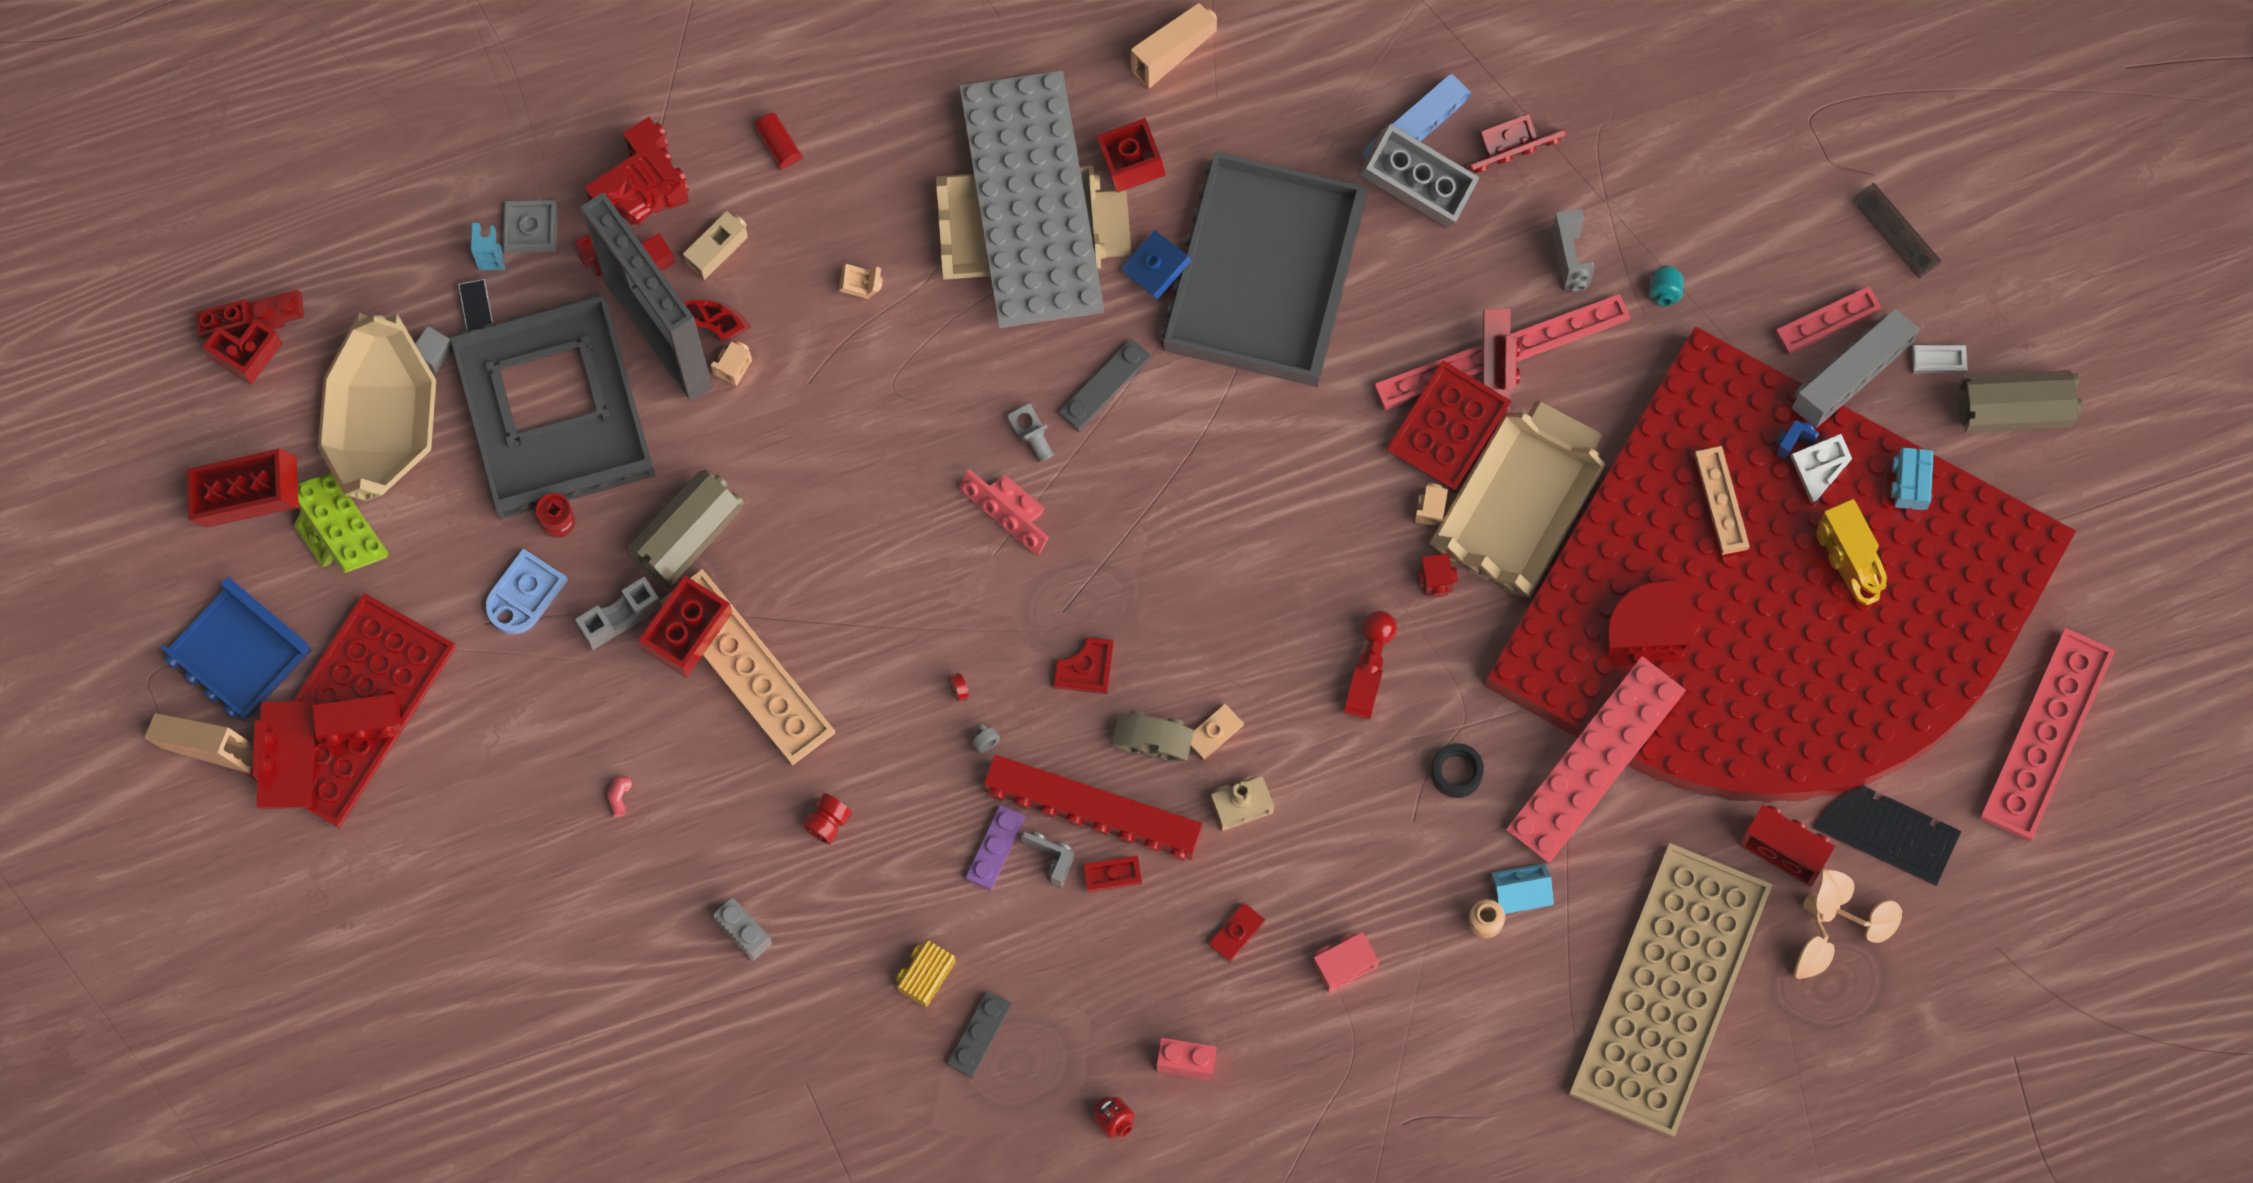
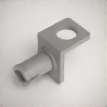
(1033, 434)

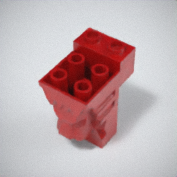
(646, 179)

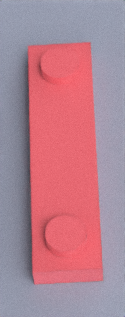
(1828, 320)

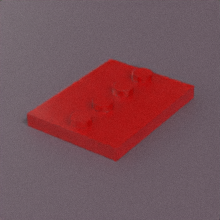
(1449, 426)

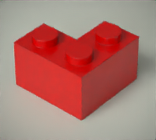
(246, 355)

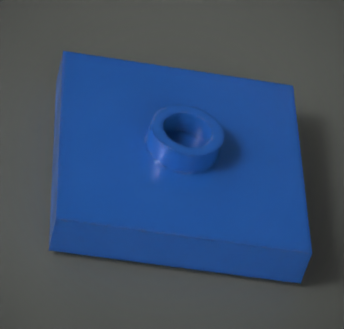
(1156, 264)

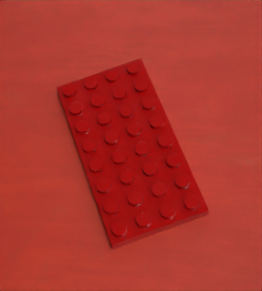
(369, 657)

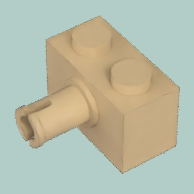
(1241, 802)

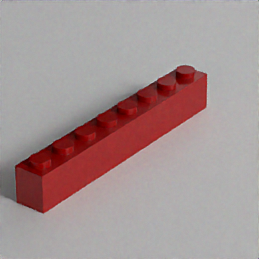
(1093, 807)

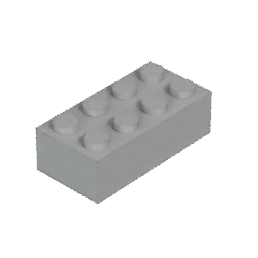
(1418, 175)

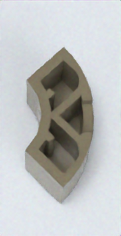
(1152, 736)

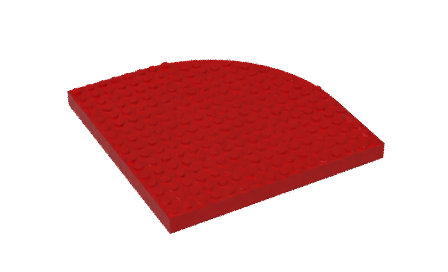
(1785, 669)

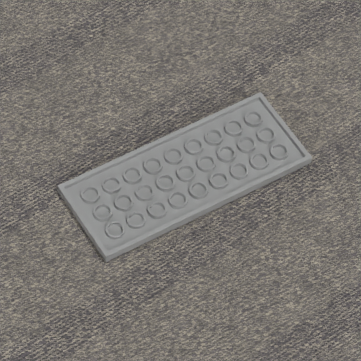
(1031, 199)

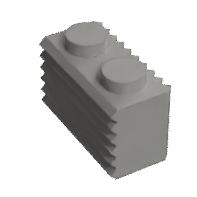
(742, 929)

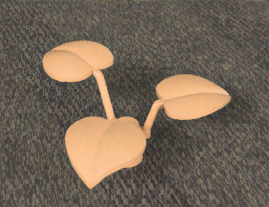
(1833, 891)

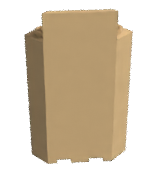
(962, 229)
(1521, 497)

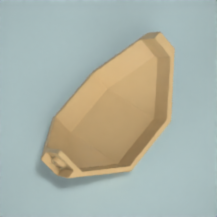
(376, 407)

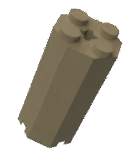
(2019, 401)
(685, 527)

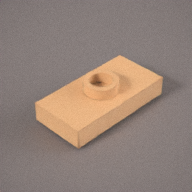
(1215, 731)

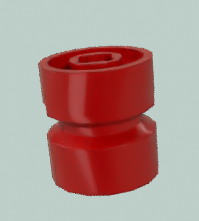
(555, 515)
(828, 816)

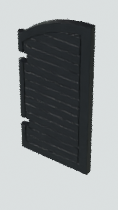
(1890, 833)

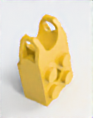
(1852, 550)

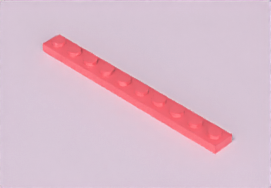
(1532, 341)

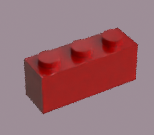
(357, 719)

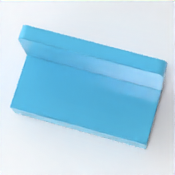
(1523, 888)

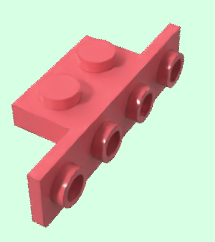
(1007, 506)

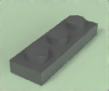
(979, 1034)

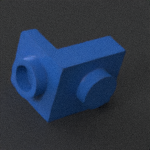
(1798, 431)

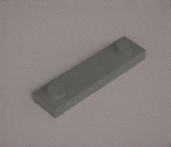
(1105, 385)

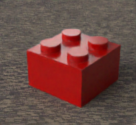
(1131, 155)

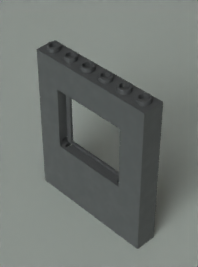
(647, 297)
(569, 455)

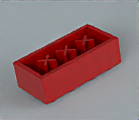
(242, 488)

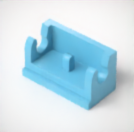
(485, 250)

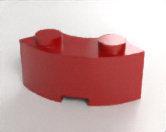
(718, 318)

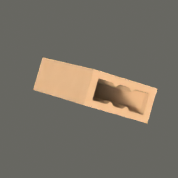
(1172, 44)
(201, 741)

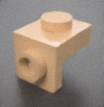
(860, 281)

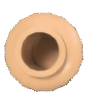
(1486, 918)

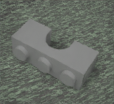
(604, 624)

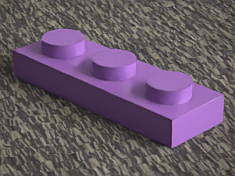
(995, 848)

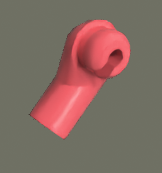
(615, 794)

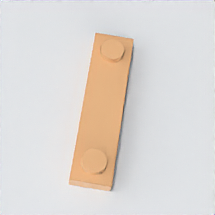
(1721, 500)

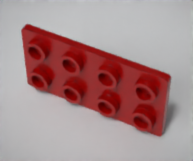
(284, 755)

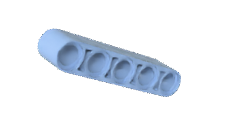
(1431, 110)

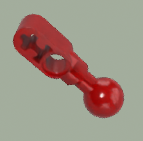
(1379, 630)

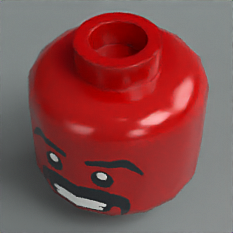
(1113, 1117)

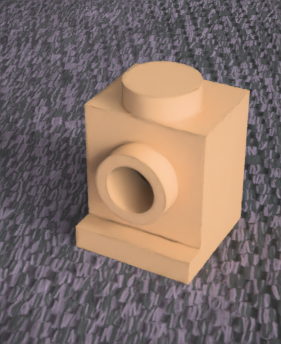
(732, 363)
(1431, 506)

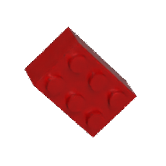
(685, 626)
(1787, 844)

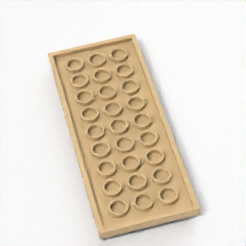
(1671, 990)

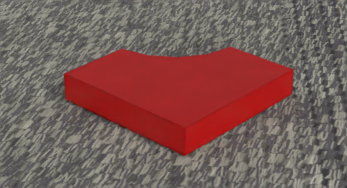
(1087, 669)

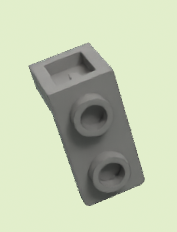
(1059, 868)

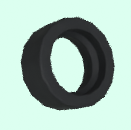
(1458, 750)

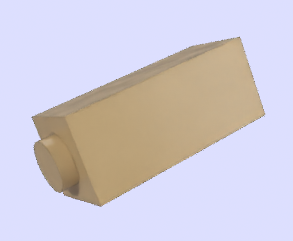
(716, 244)

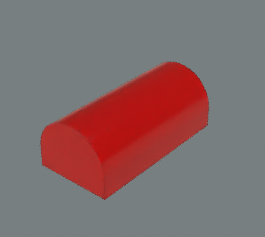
(777, 140)

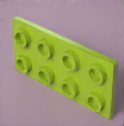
(335, 526)

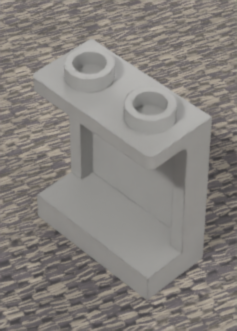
(1565, 229)

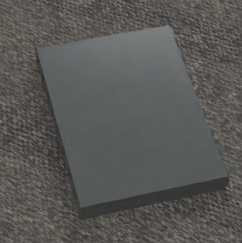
(1265, 269)

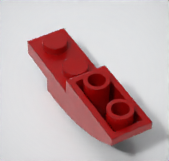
(239, 315)

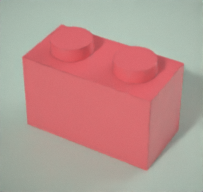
(1345, 961)
(1186, 1059)

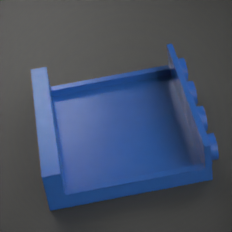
(237, 651)

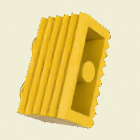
(925, 973)

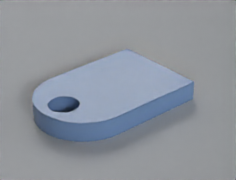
(525, 592)

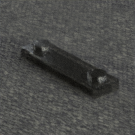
(1896, 230)

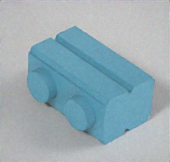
(1913, 478)

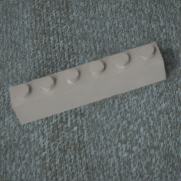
(1854, 368)

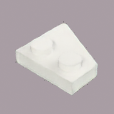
(1821, 465)

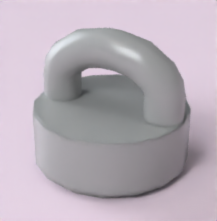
(986, 739)

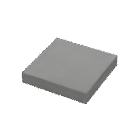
(530, 226)

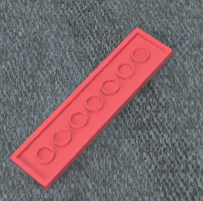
(2047, 734)
(1596, 759)

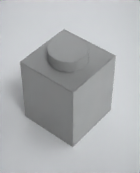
(434, 348)

